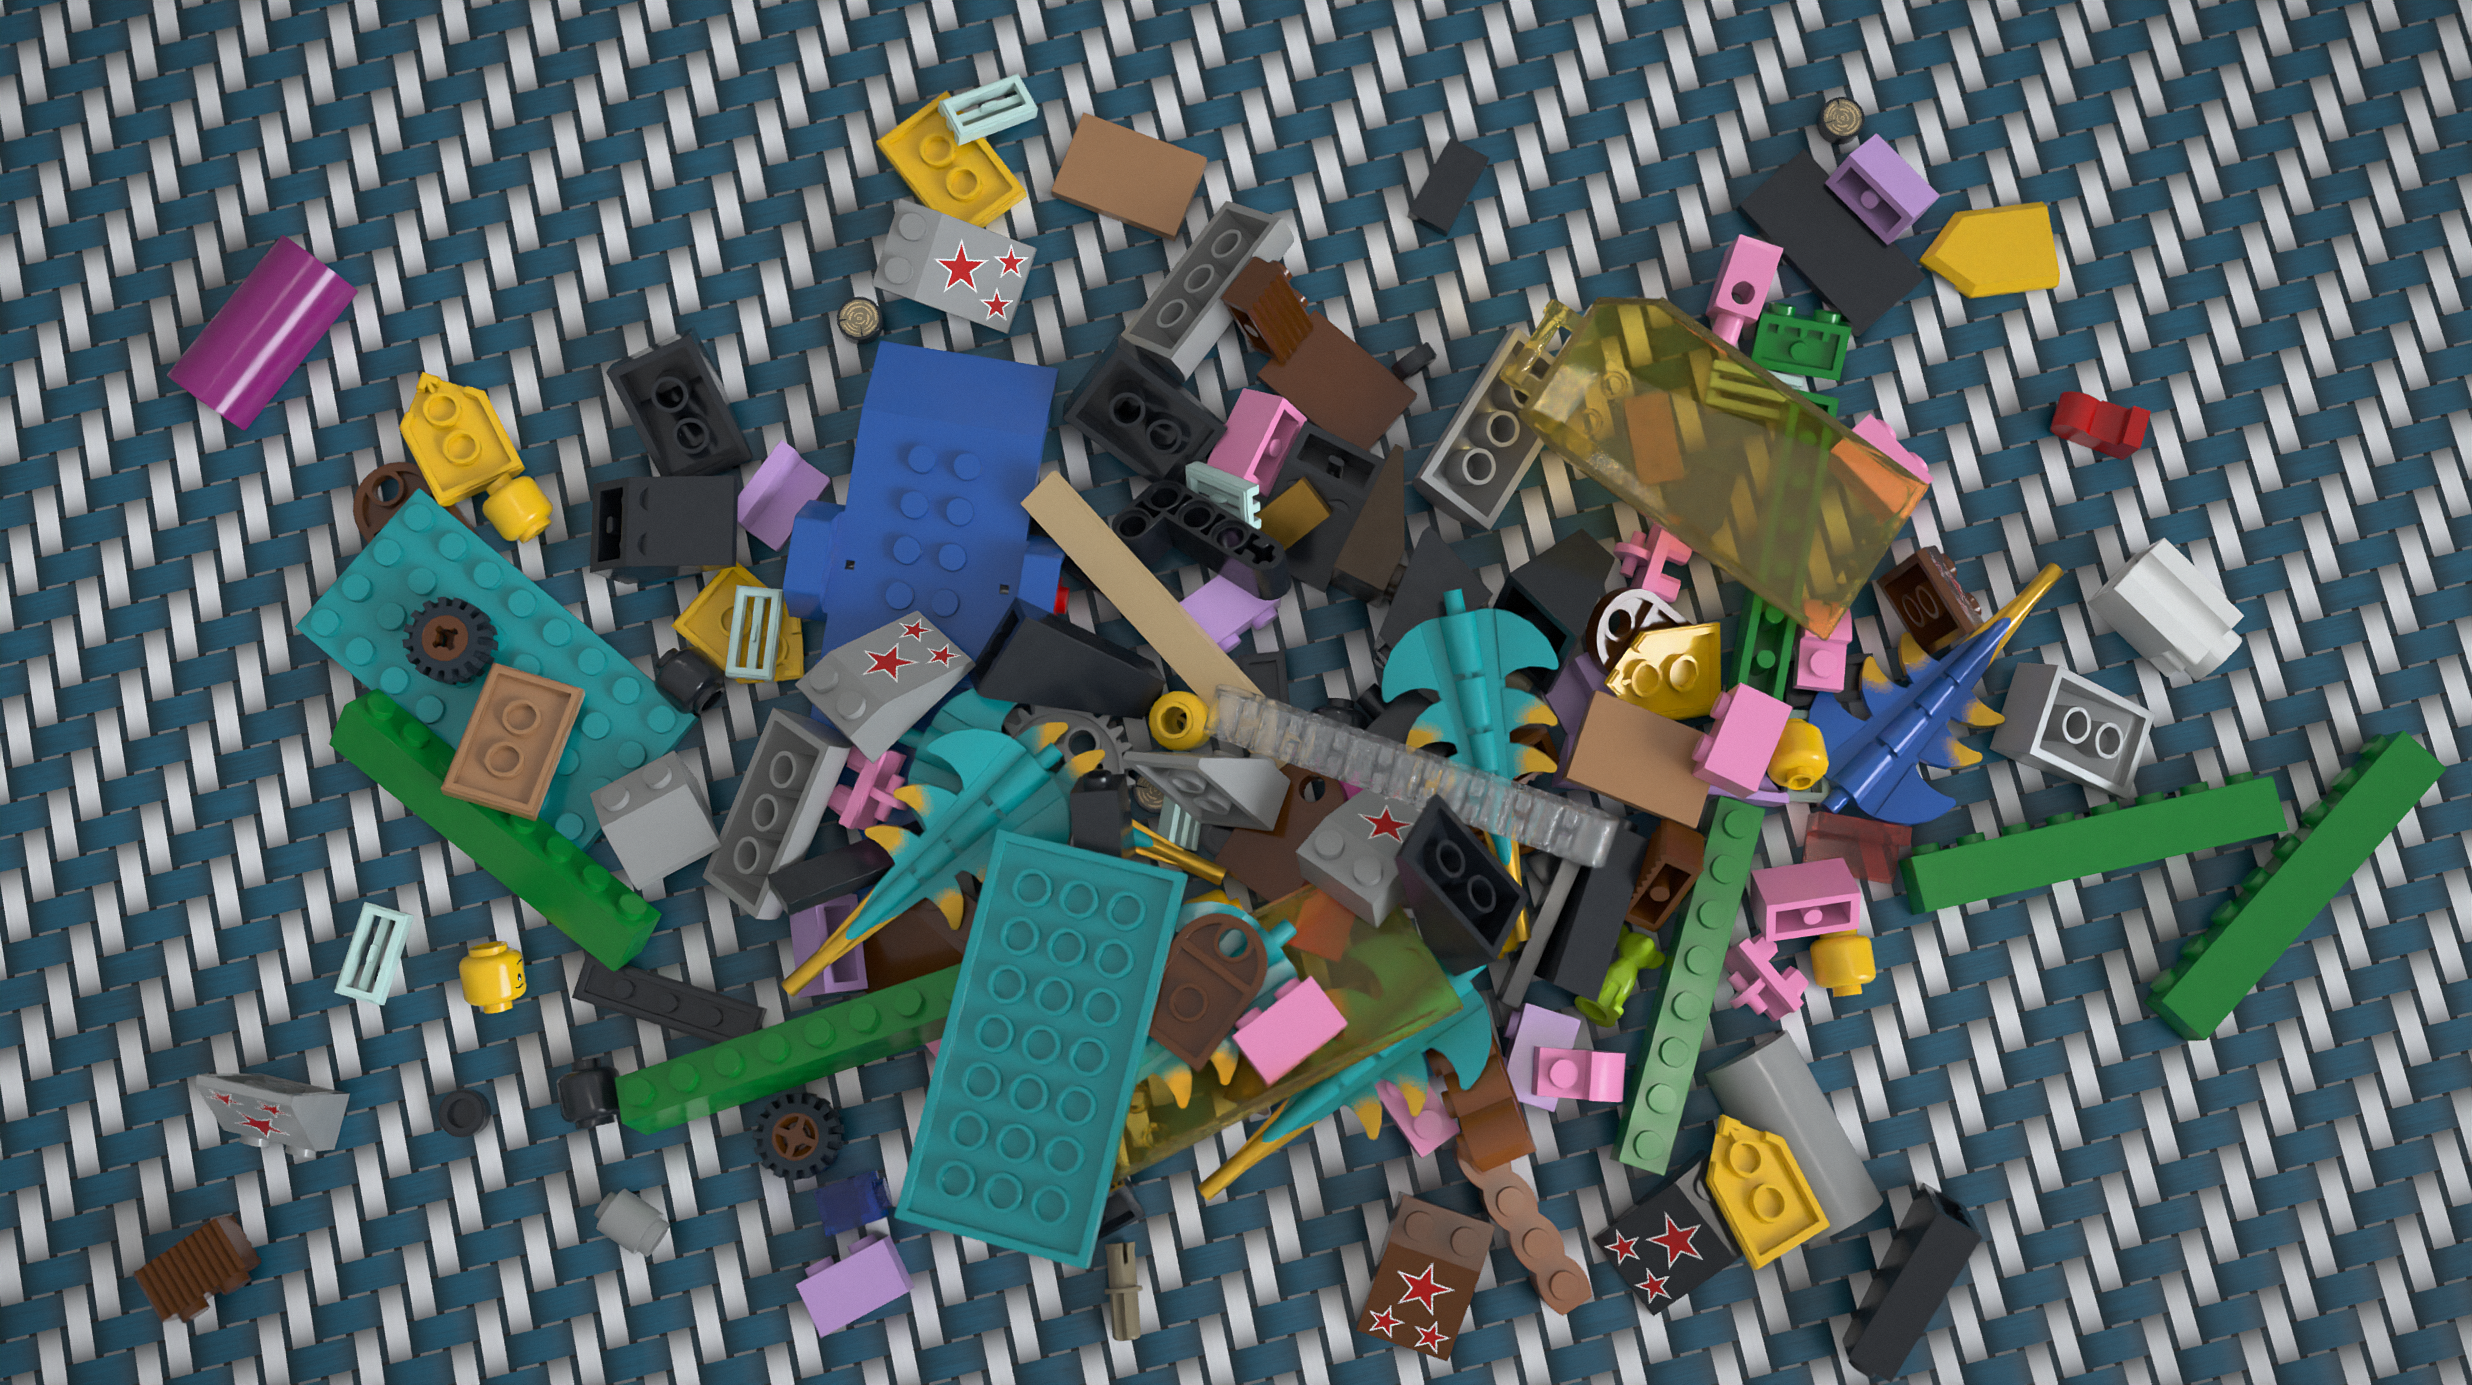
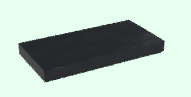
(1829, 244)

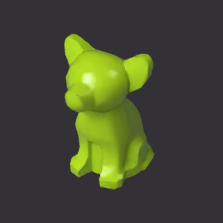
(1635, 953)

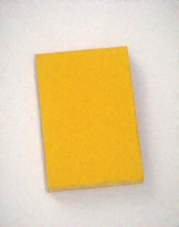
(950, 178)

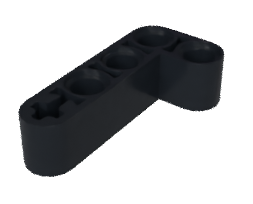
(1180, 518)

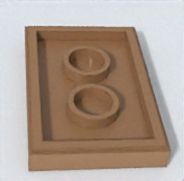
(1129, 176)
(513, 742)
(1637, 760)

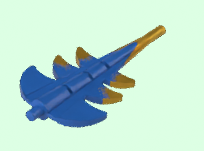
(1877, 758)

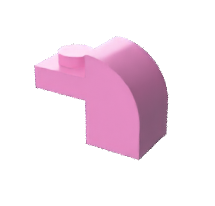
(1821, 663)
(1579, 1074)

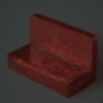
(1866, 845)

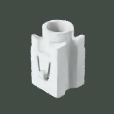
(2169, 612)

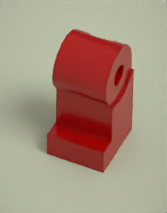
(2100, 424)

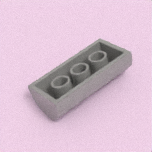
(1186, 309)
(1484, 444)
(776, 809)
(1778, 1094)

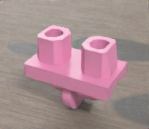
(1650, 561)
(873, 792)
(1759, 982)

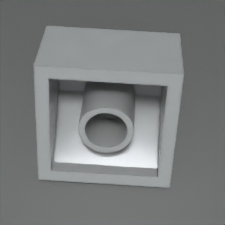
(656, 819)

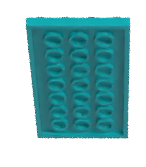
(434, 555)
(1042, 1048)

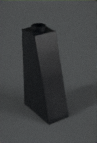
(1063, 666)
(1103, 815)
(1593, 917)
(1910, 1283)

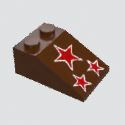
(1931, 599)
(1425, 1276)

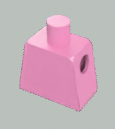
(1748, 273)

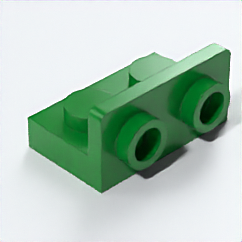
(1800, 342)

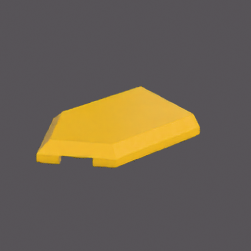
(1996, 251)
(457, 440)
(709, 623)
(1671, 671)
(1761, 1192)

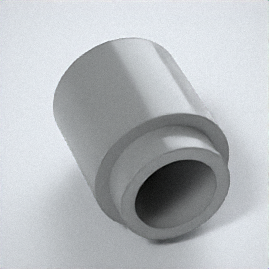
(631, 1222)

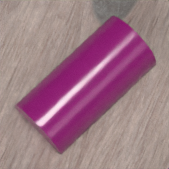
(262, 332)

